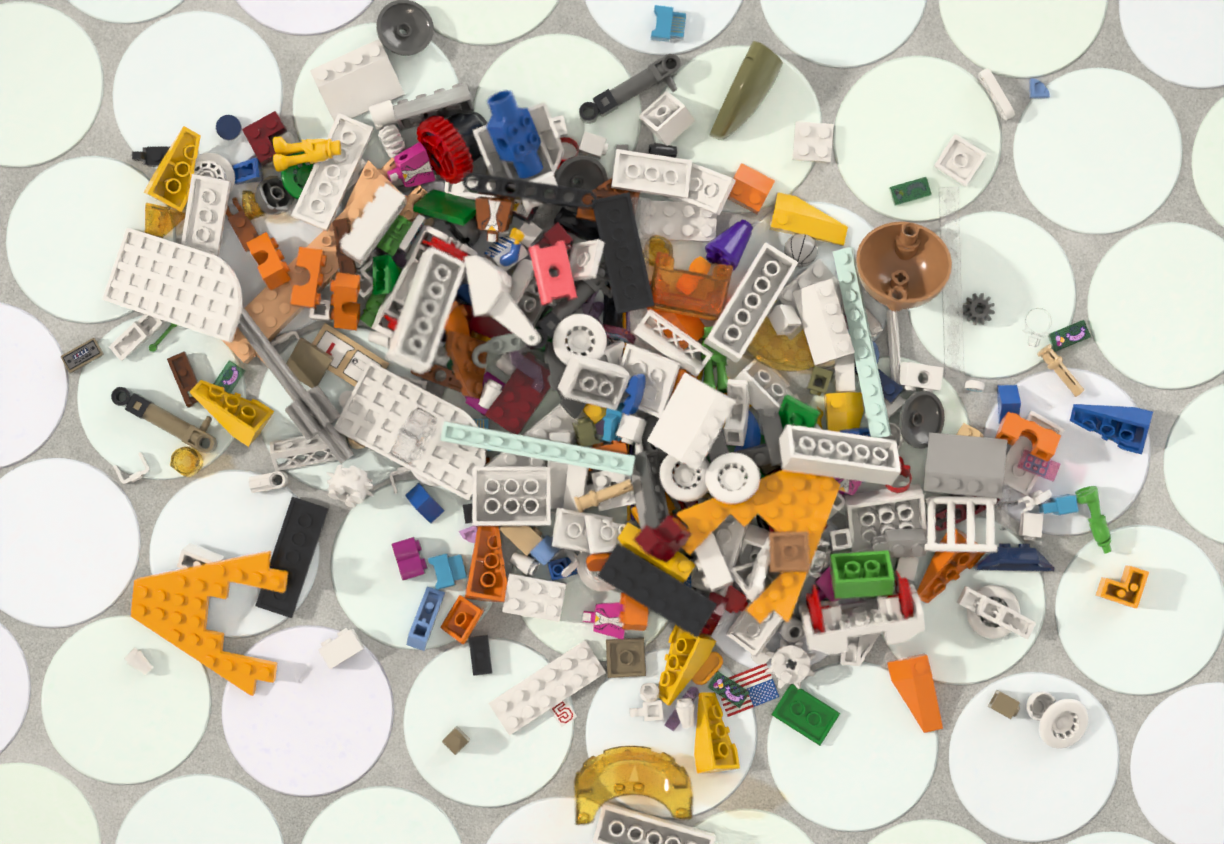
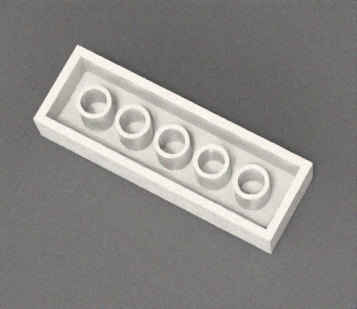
(750, 302)
(426, 310)
(839, 455)
(628, 826)

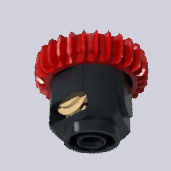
(451, 144)

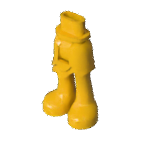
(315, 149)

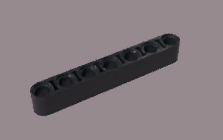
(521, 186)

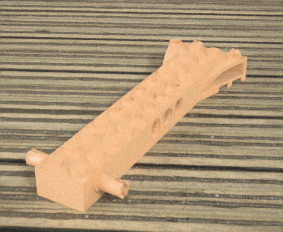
(272, 308)

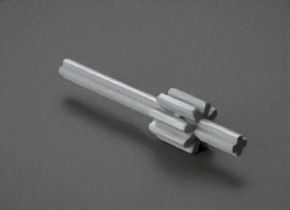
(310, 409)

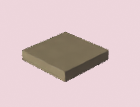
(309, 363)
(625, 657)

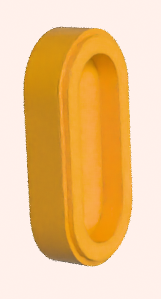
(708, 669)

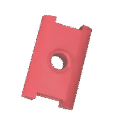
(557, 259)

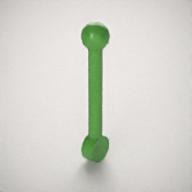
(153, 347)

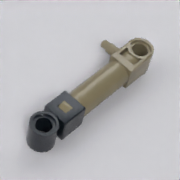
(165, 420)

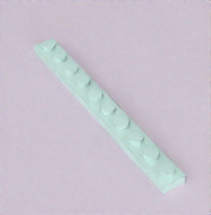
(862, 343)
(537, 448)

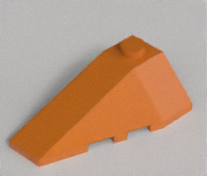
(487, 571)

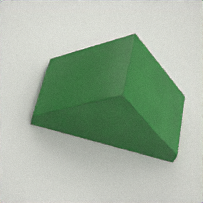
(384, 275)

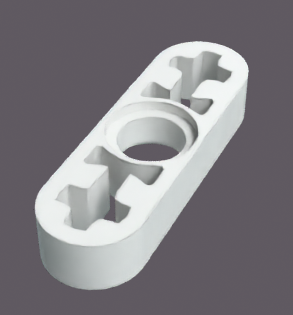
(996, 94)

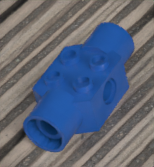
(514, 134)

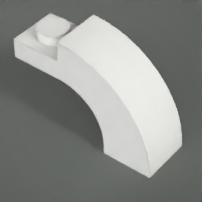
(737, 420)

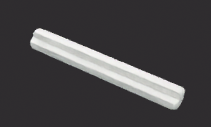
(893, 341)

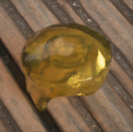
(250, 207)
(658, 244)
(186, 461)

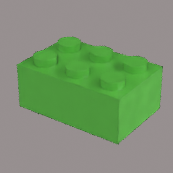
(861, 574)

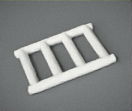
(970, 546)

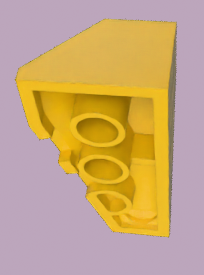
(173, 176)
(796, 216)
(843, 410)
(236, 414)
(678, 567)
(683, 662)
(712, 743)

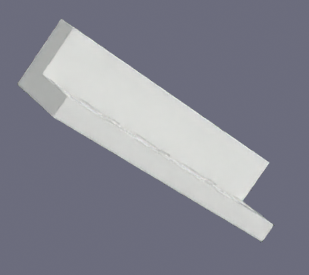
(668, 347)
(299, 445)

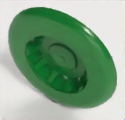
(302, 176)

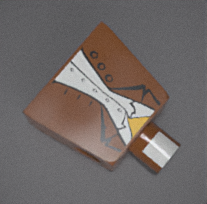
(494, 215)

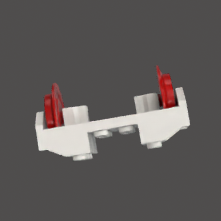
(394, 302)
(883, 614)

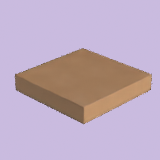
(789, 552)

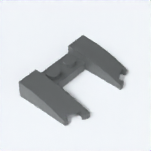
(762, 454)

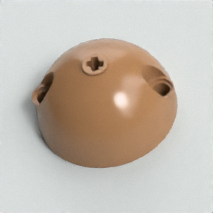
(901, 275)

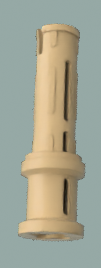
(1055, 363)
(594, 498)

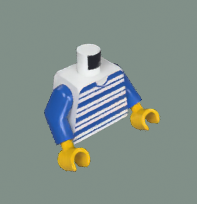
(507, 250)

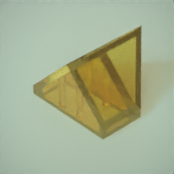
(161, 219)

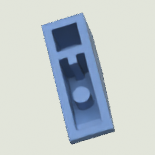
(544, 551)
(425, 618)

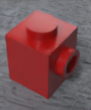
(737, 600)

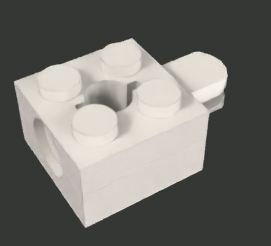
(606, 479)

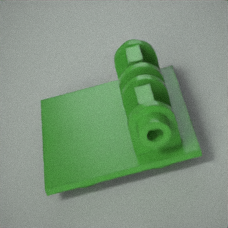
(394, 235)

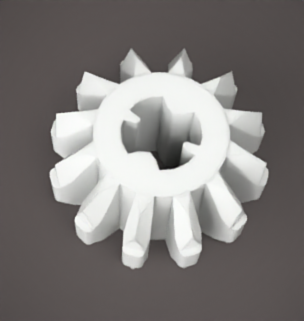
(392, 140)

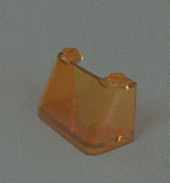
(689, 291)

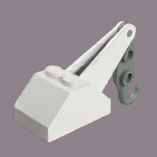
(492, 297)

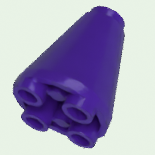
(729, 245)

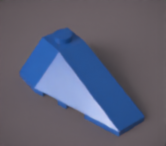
(1119, 424)

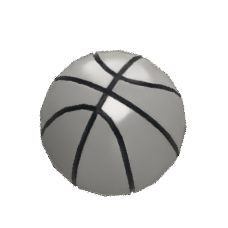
(801, 249)

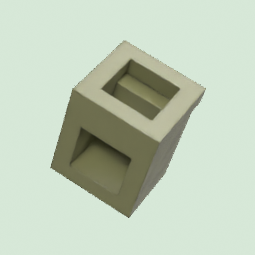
(822, 374)
(585, 432)

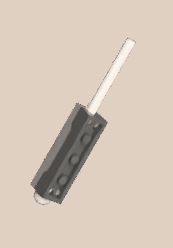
(647, 488)

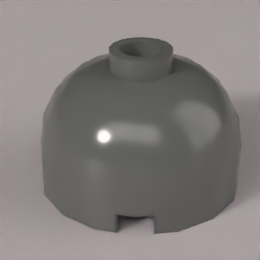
(273, 196)
(466, 234)

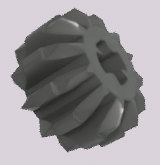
(972, 304)

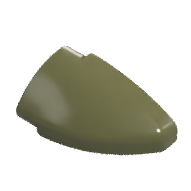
(748, 89)

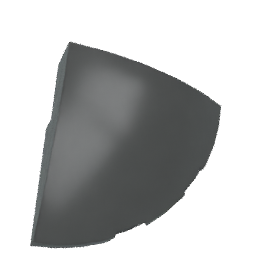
(557, 370)

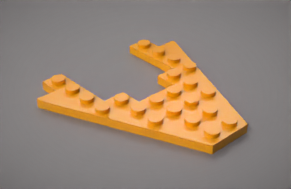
(788, 504)
(177, 610)

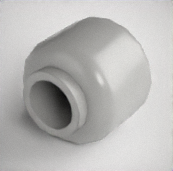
(792, 630)

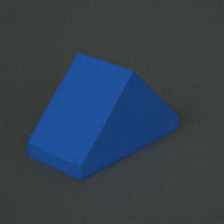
(248, 171)
(1008, 400)
(424, 503)

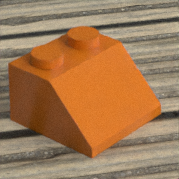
(750, 188)

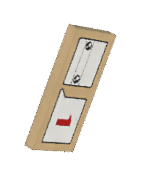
(348, 355)

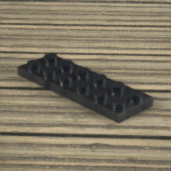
(623, 253)
(294, 554)
(657, 590)

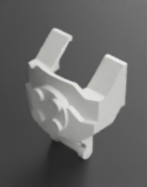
(549, 151)

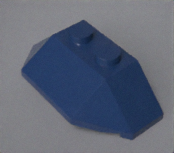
(1014, 559)

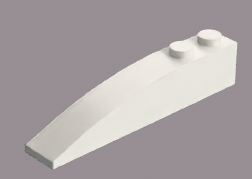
(765, 387)

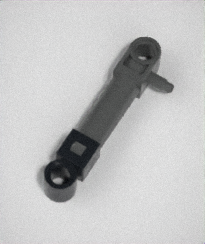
(610, 99)
(584, 290)

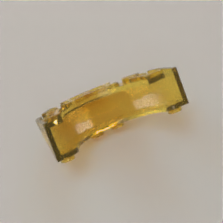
(631, 772)

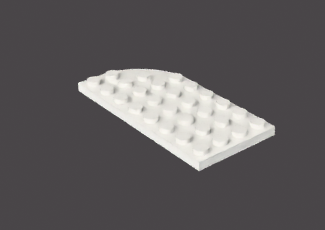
(175, 285)
(383, 405)

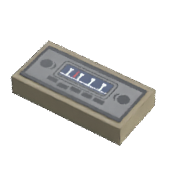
(82, 355)

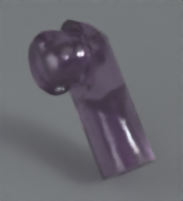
(596, 310)

